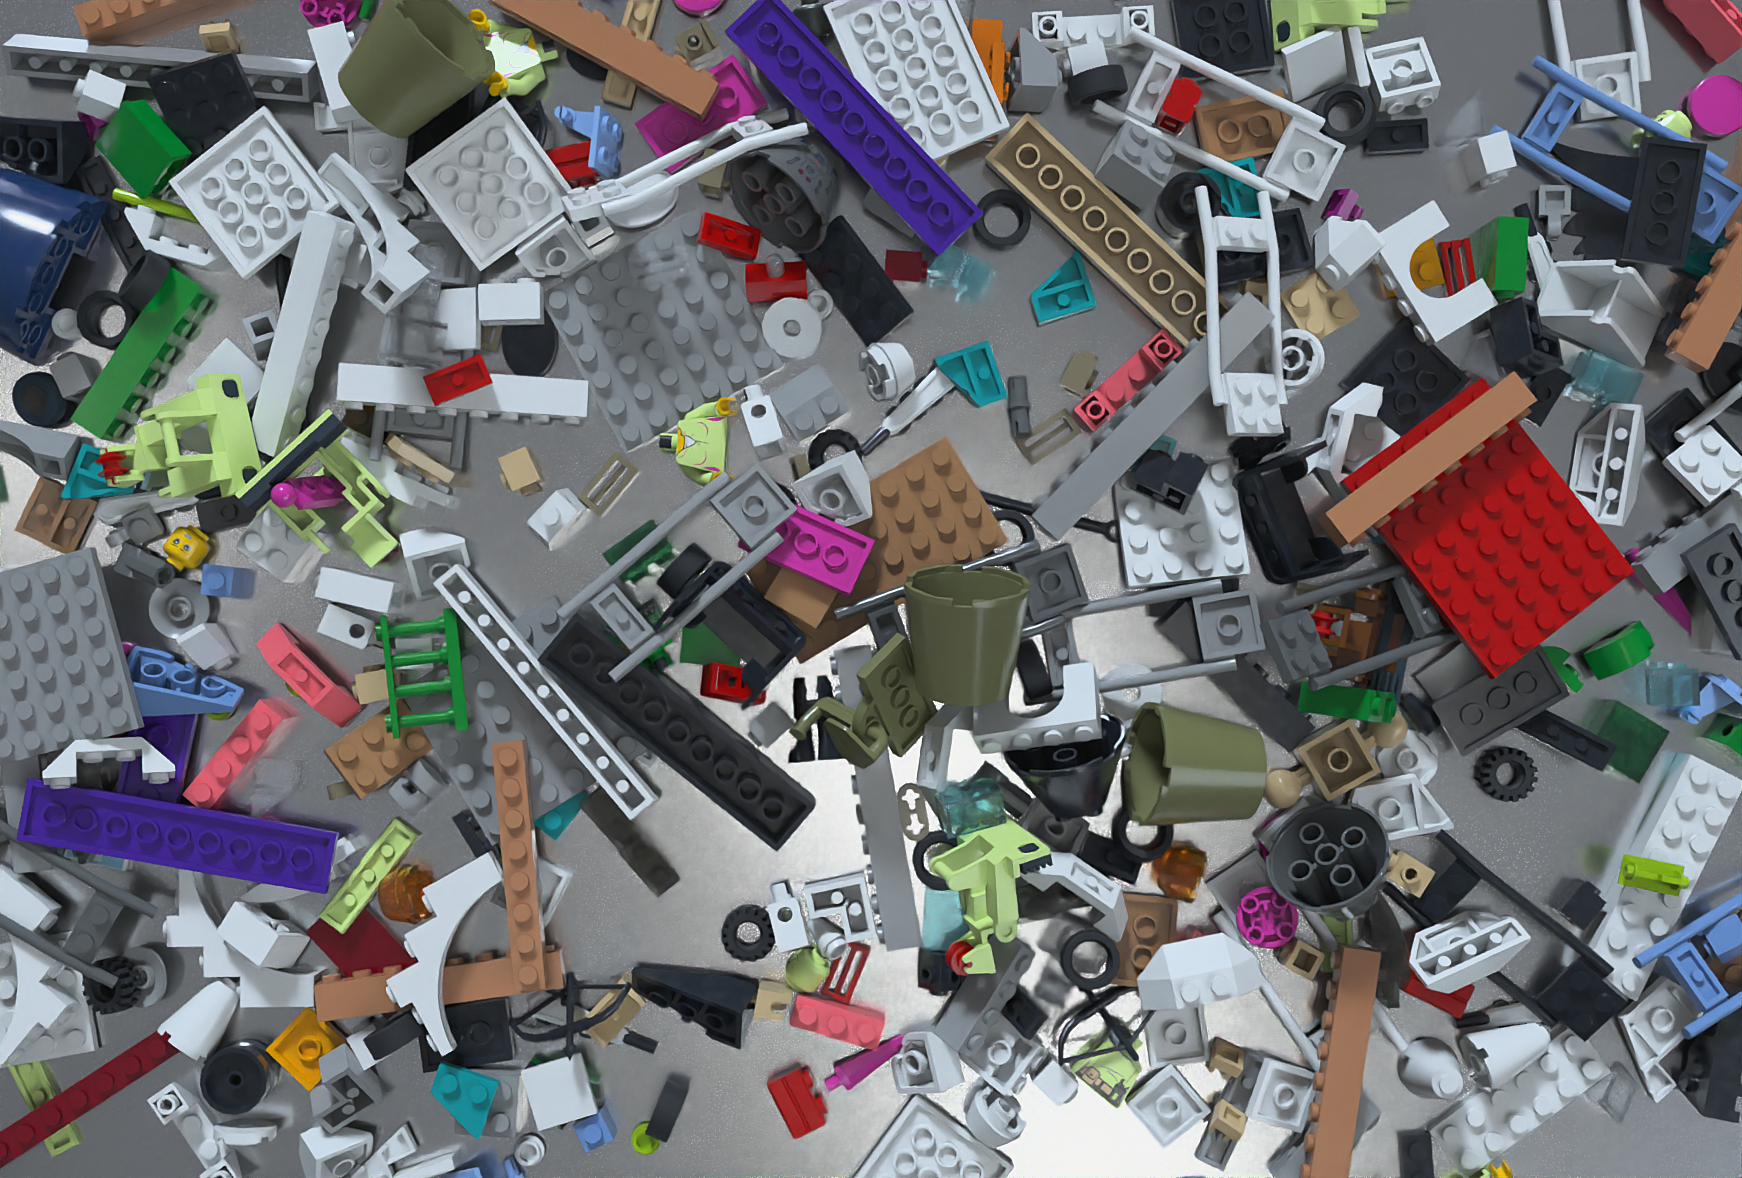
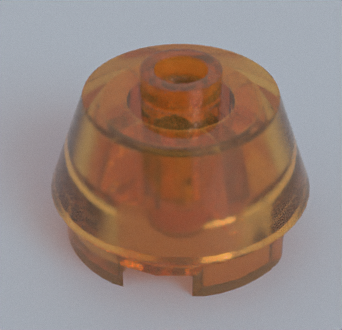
(1181, 872)
(402, 894)

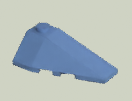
(176, 689)

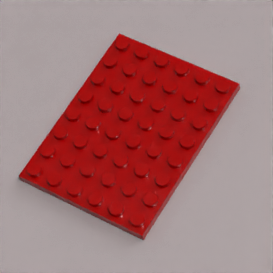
(1497, 542)

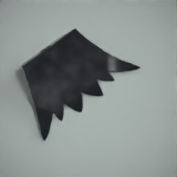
(1597, 219)

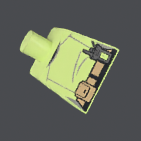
(1110, 1073)

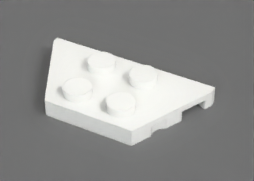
(1401, 806)

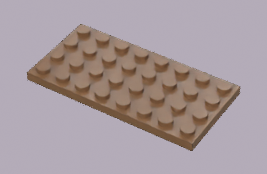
(921, 518)

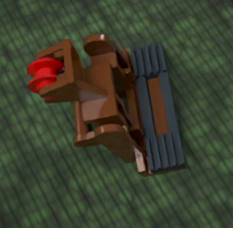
(1365, 640)

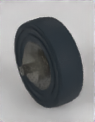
(38, 399)

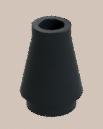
(1419, 714)

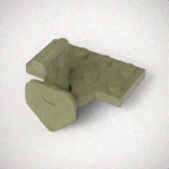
(886, 716)

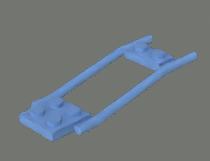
(1717, 194)
(1693, 971)

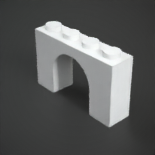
(1431, 316)
(1071, 721)

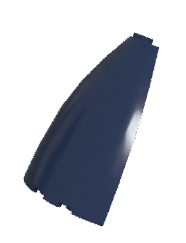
(37, 238)

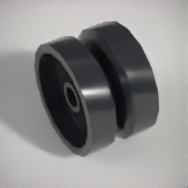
(238, 1077)

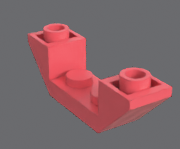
(1128, 380)
(306, 678)

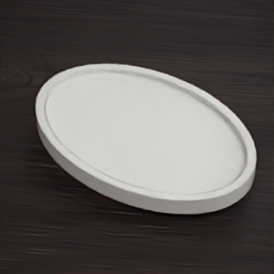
(649, 211)

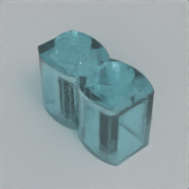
(963, 274)

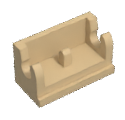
(770, 997)
(608, 1029)

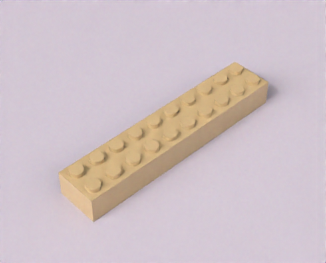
(1103, 229)

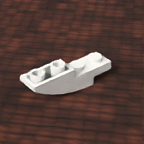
(388, 473)
(263, 892)

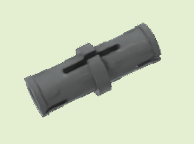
(1019, 406)

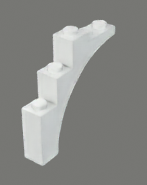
(379, 220)
(197, 926)
(429, 943)
(39, 999)

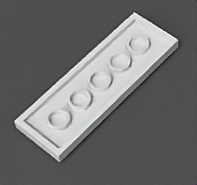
(1495, 1121)

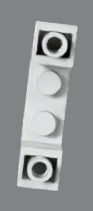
(1067, 32)
(149, 229)
(1339, 425)
(937, 749)
(64, 768)
(1088, 885)
(197, 1128)

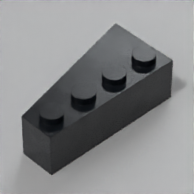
(1715, 1066)

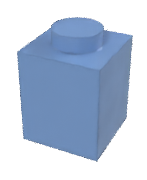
(222, 581)
(1724, 938)
(595, 1129)

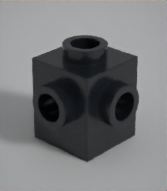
(936, 974)

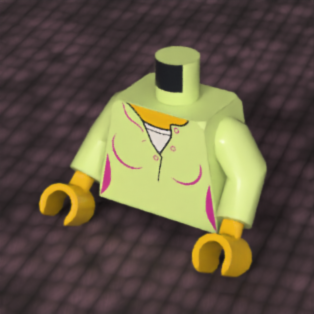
(515, 55)
(701, 441)

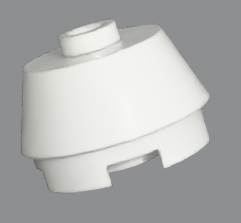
(1301, 358)
(888, 369)
(994, 1118)

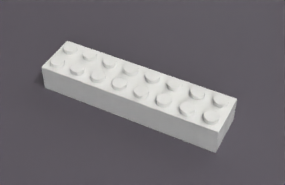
(1676, 830)

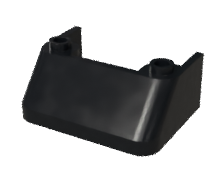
(1280, 521)
(746, 624)

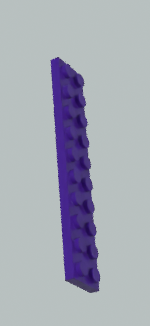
(854, 123)
(178, 836)

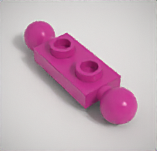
(308, 492)

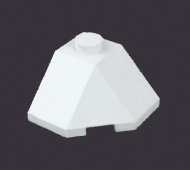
(555, 250)
(1345, 250)
(837, 490)
(429, 556)
(926, 1065)
(335, 1153)

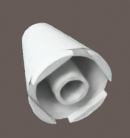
(203, 1019)
(1502, 1052)
(1430, 1069)

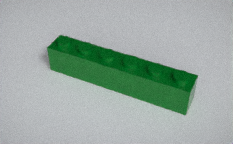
(140, 356)

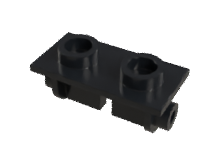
(1251, 451)

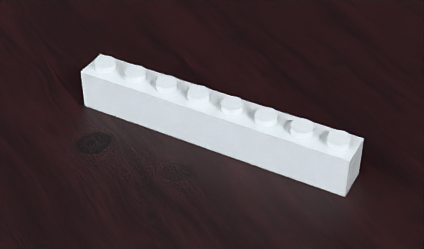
(301, 330)
(508, 395)

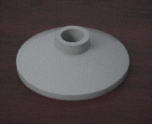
(165, 607)
(151, 972)

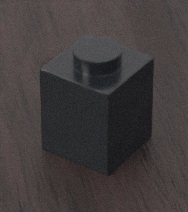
(1579, 904)

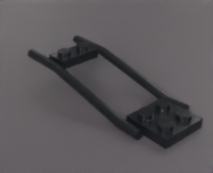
(1577, 997)

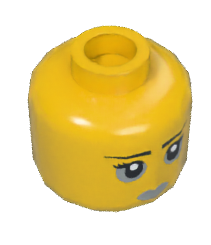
(186, 547)

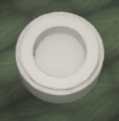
(65, 324)

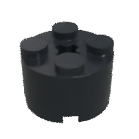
(1180, 189)

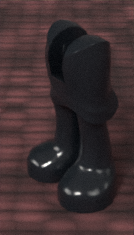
(804, 748)

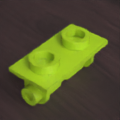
(1652, 875)

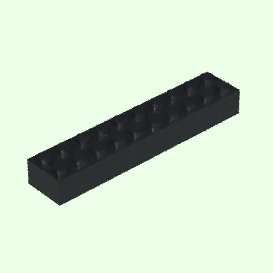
(679, 731)

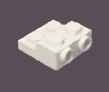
(1402, 75)
(1006, 1058)

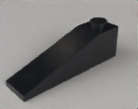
(43, 146)
(712, 1001)

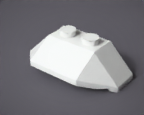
(1609, 462)
(1465, 949)
(1198, 973)

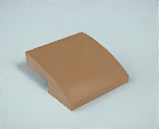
(55, 520)
(801, 597)

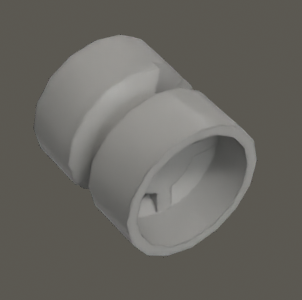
(427, 782)

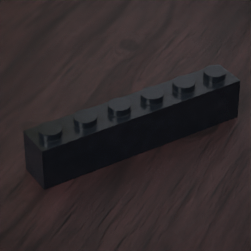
(1245, 685)

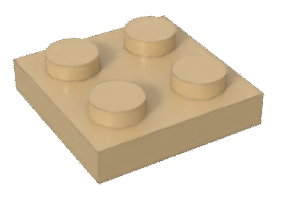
(1317, 307)
(410, 455)

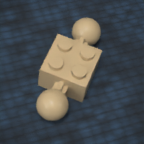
(1334, 760)

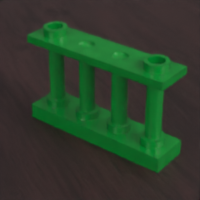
(447, 655)

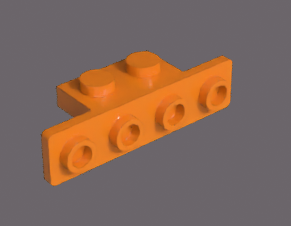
(991, 50)

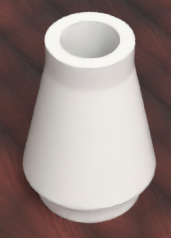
(828, 939)

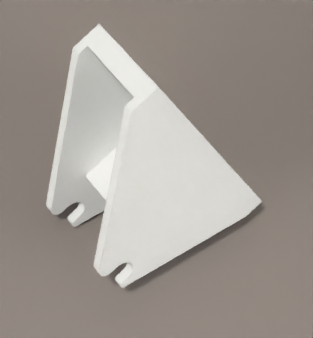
(1601, 308)

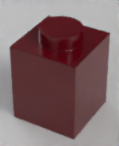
(905, 267)

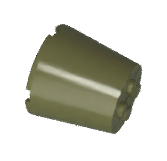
(414, 64)
(965, 631)
(1191, 768)

